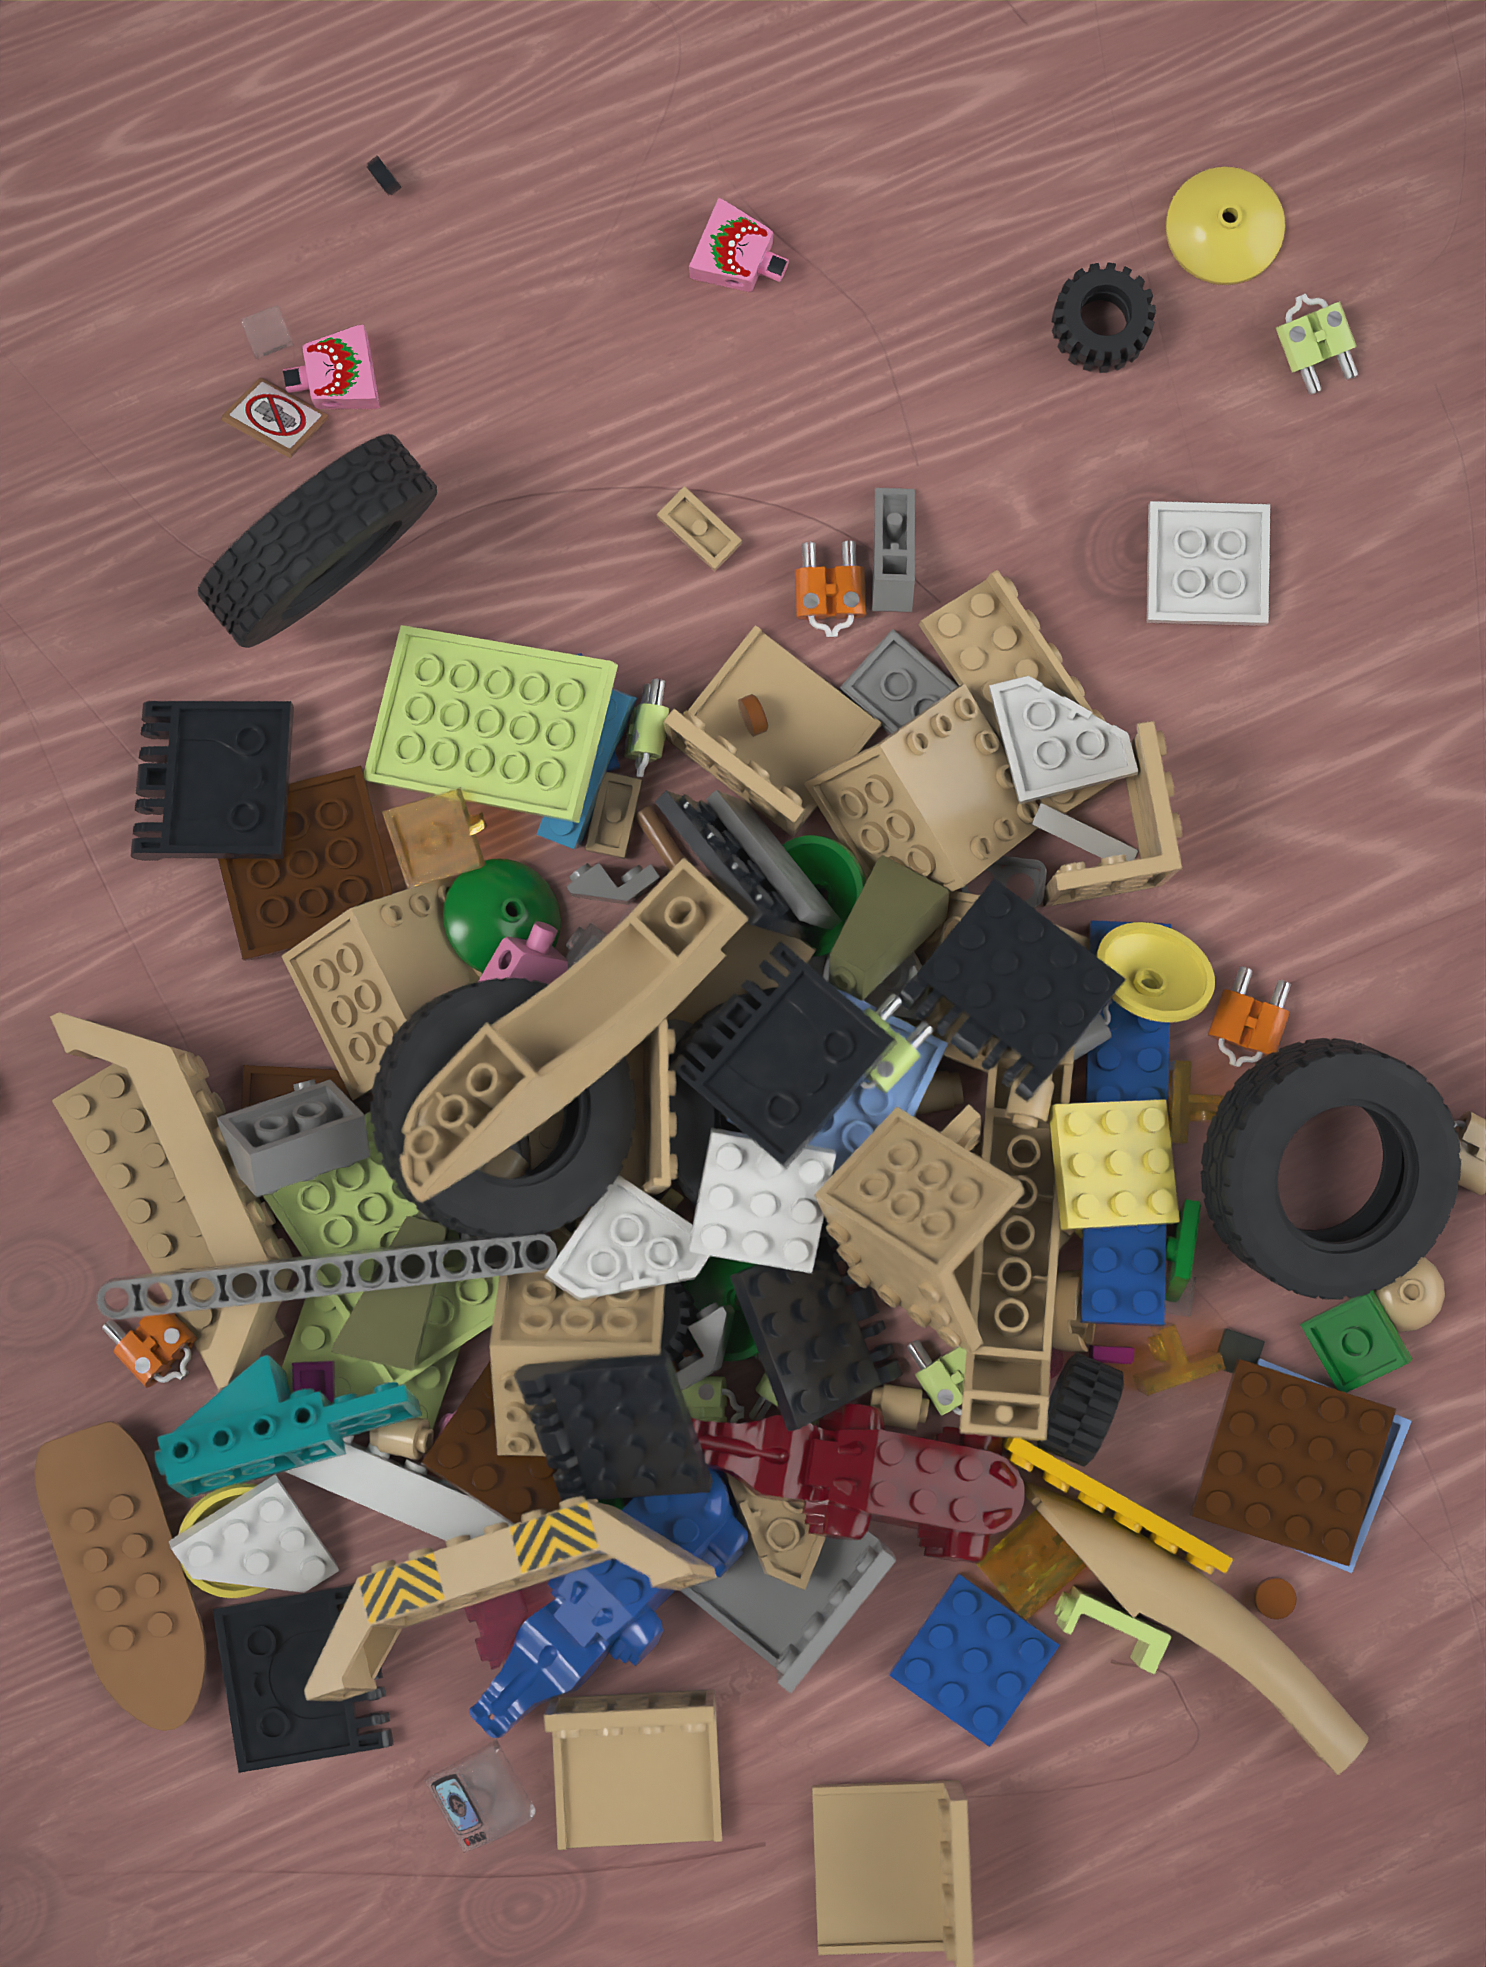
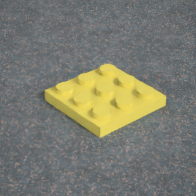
(1113, 1164)

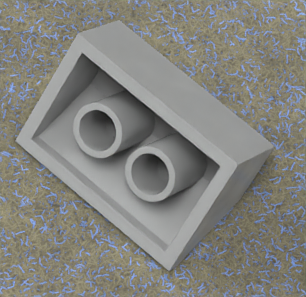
(295, 1137)

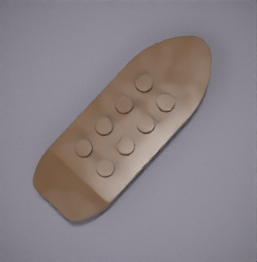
(123, 1573)

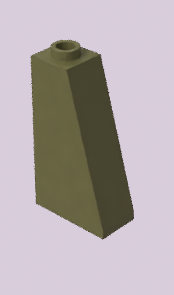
(885, 926)
(391, 1322)

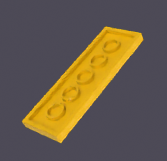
(1127, 1512)

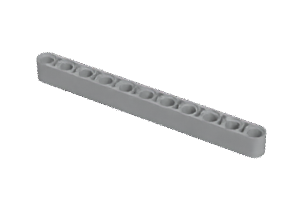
(309, 1285)

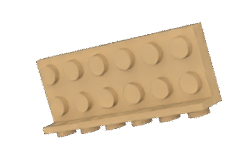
(992, 640)

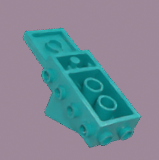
(264, 1430)

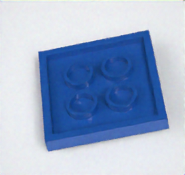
(974, 1659)

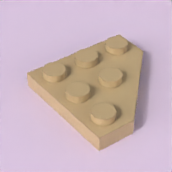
(778, 1535)

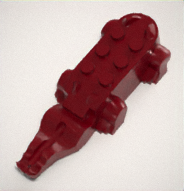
(858, 1473)

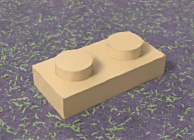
(699, 528)
(614, 815)

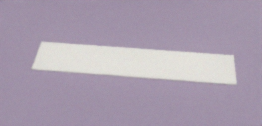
(1081, 834)

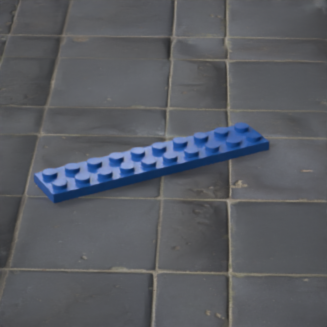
(1125, 1264)

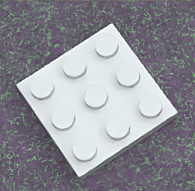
(1208, 563)
(756, 1207)

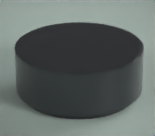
(383, 176)

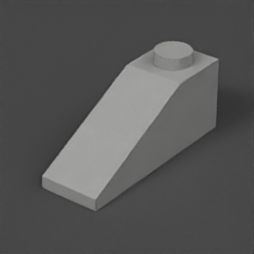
(893, 550)

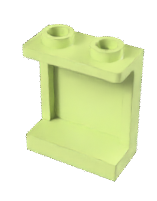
(1151, 1637)

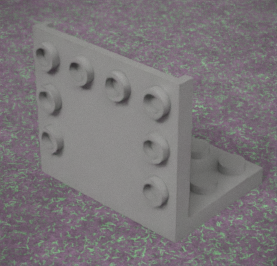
(790, 1623)

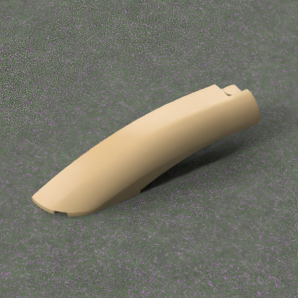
(568, 1032)
(1182, 1598)

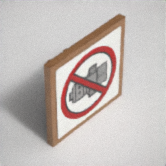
(274, 417)

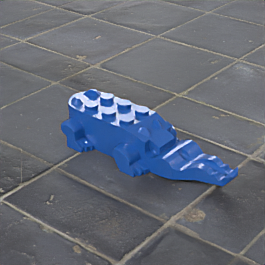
(607, 1607)

